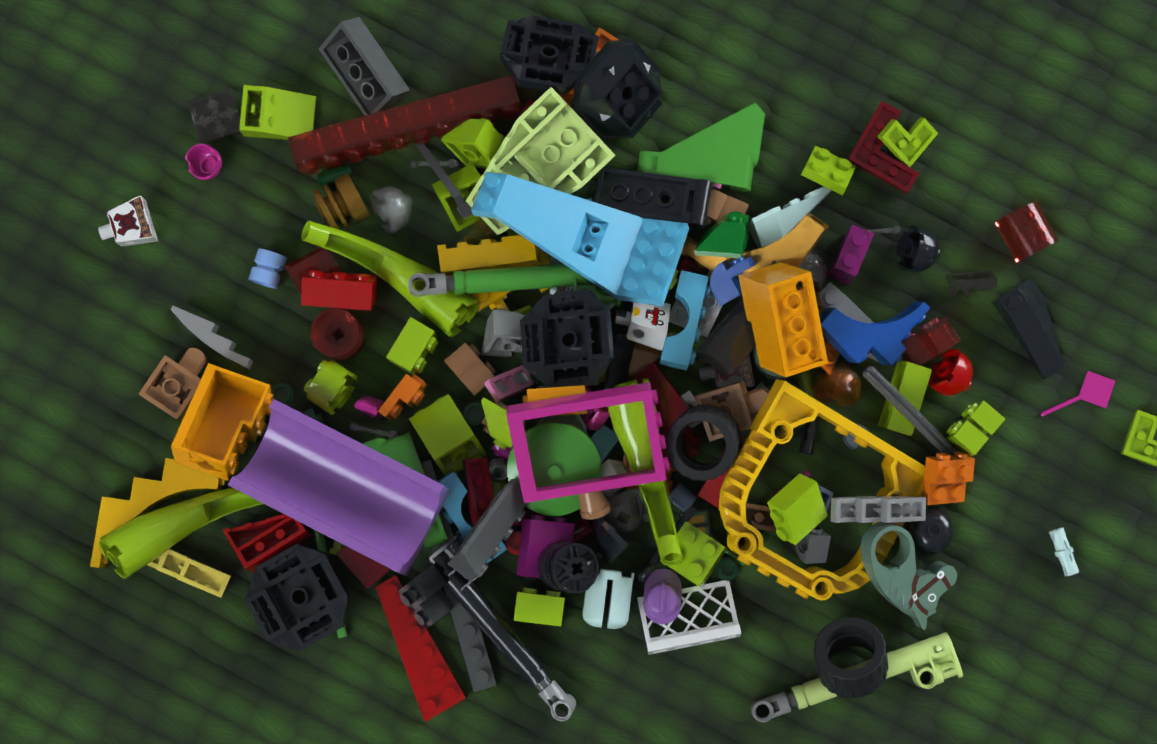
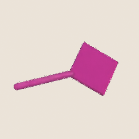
(1095, 390)

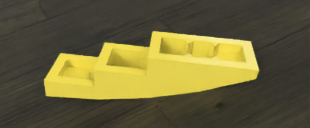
(191, 572)

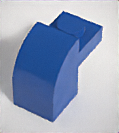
(724, 280)

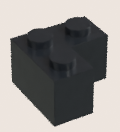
(426, 597)

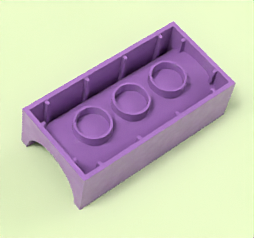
(342, 488)

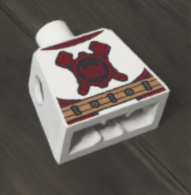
(130, 224)

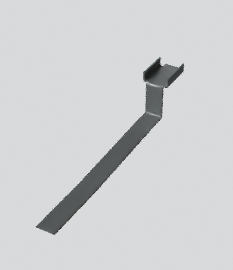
(463, 207)

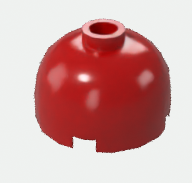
(951, 374)

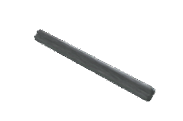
(908, 410)

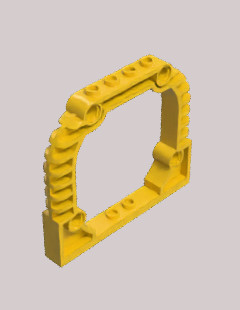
(790, 408)

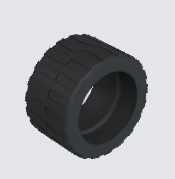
(683, 462)
(851, 633)

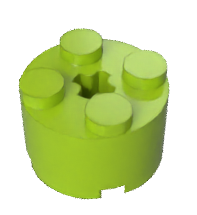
(330, 386)

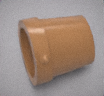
(593, 505)

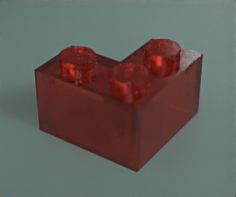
(933, 340)

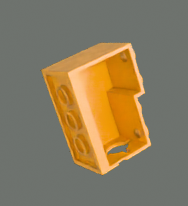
(784, 318)
(220, 421)

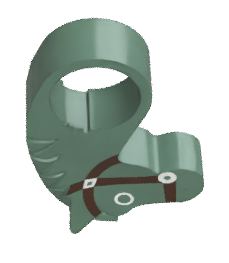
(899, 582)

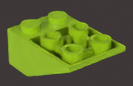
(275, 113)

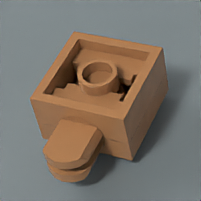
(175, 383)
(734, 400)

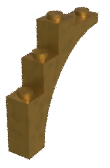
(790, 249)

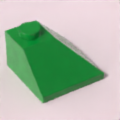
(726, 237)

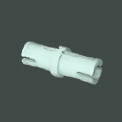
(1064, 551)

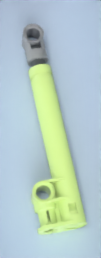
(926, 655)

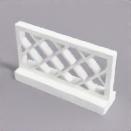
(698, 635)

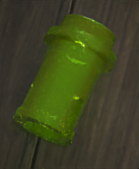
(805, 382)

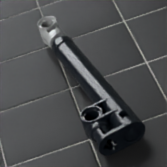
(500, 631)

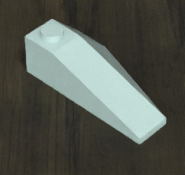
(777, 223)

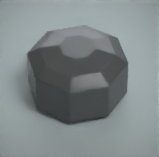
(498, 469)

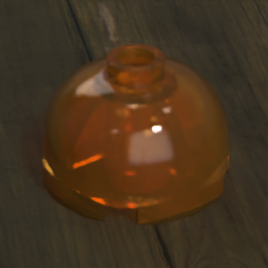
(840, 385)

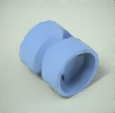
(267, 268)

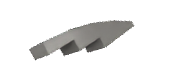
(206, 332)
(878, 509)

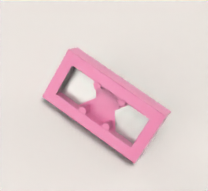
(509, 383)

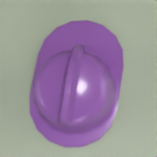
(662, 596)

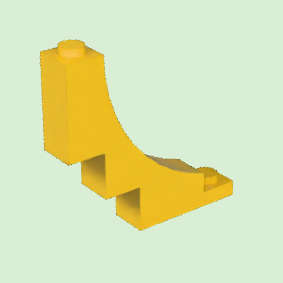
(145, 496)

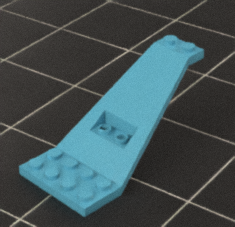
(629, 254)

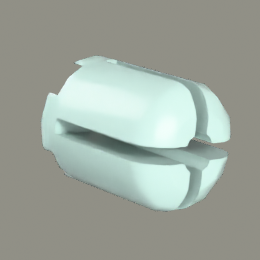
(619, 599)

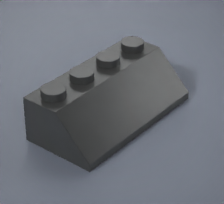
(363, 67)
(489, 531)

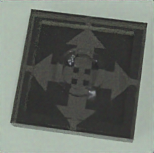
(215, 116)

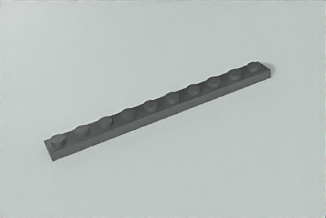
(467, 629)

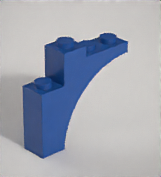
(881, 339)

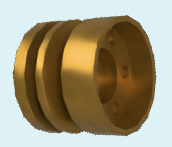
(341, 203)

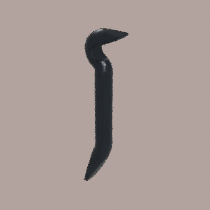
(655, 558)

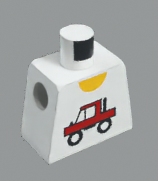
(646, 323)

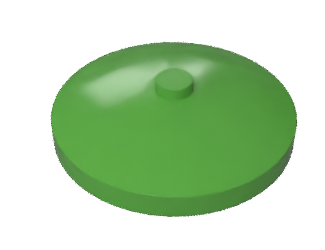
(558, 456)

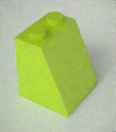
(446, 435)

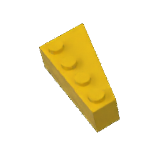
(489, 254)

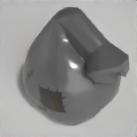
(626, 510)

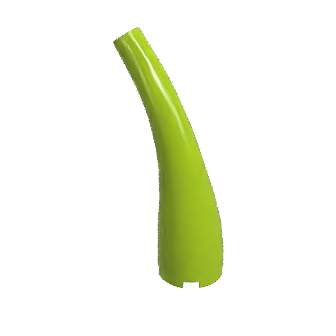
(443, 310)
(632, 432)
(155, 532)

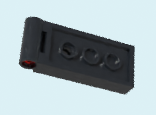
(643, 196)

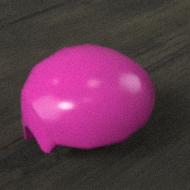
(203, 161)

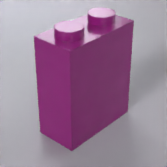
(850, 254)
(536, 536)

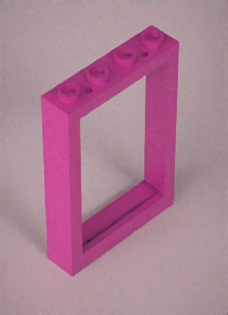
(580, 402)

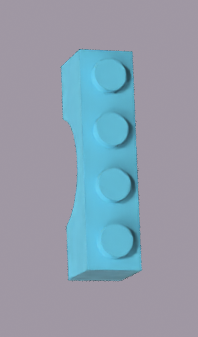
(678, 348)
(453, 507)

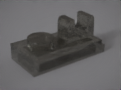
(971, 280)

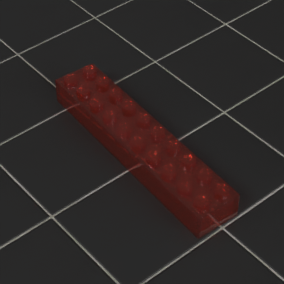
(403, 125)

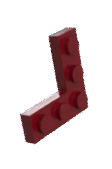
(870, 158)
(480, 489)

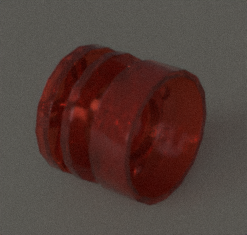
(333, 322)

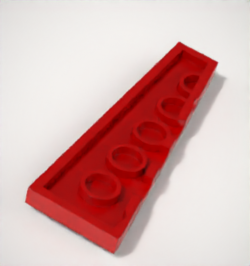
(425, 666)

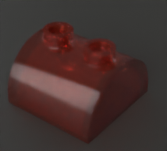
(1026, 231)

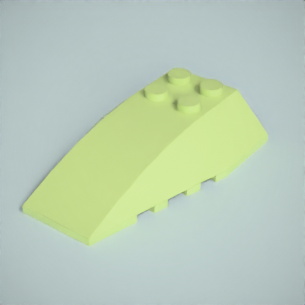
(549, 149)

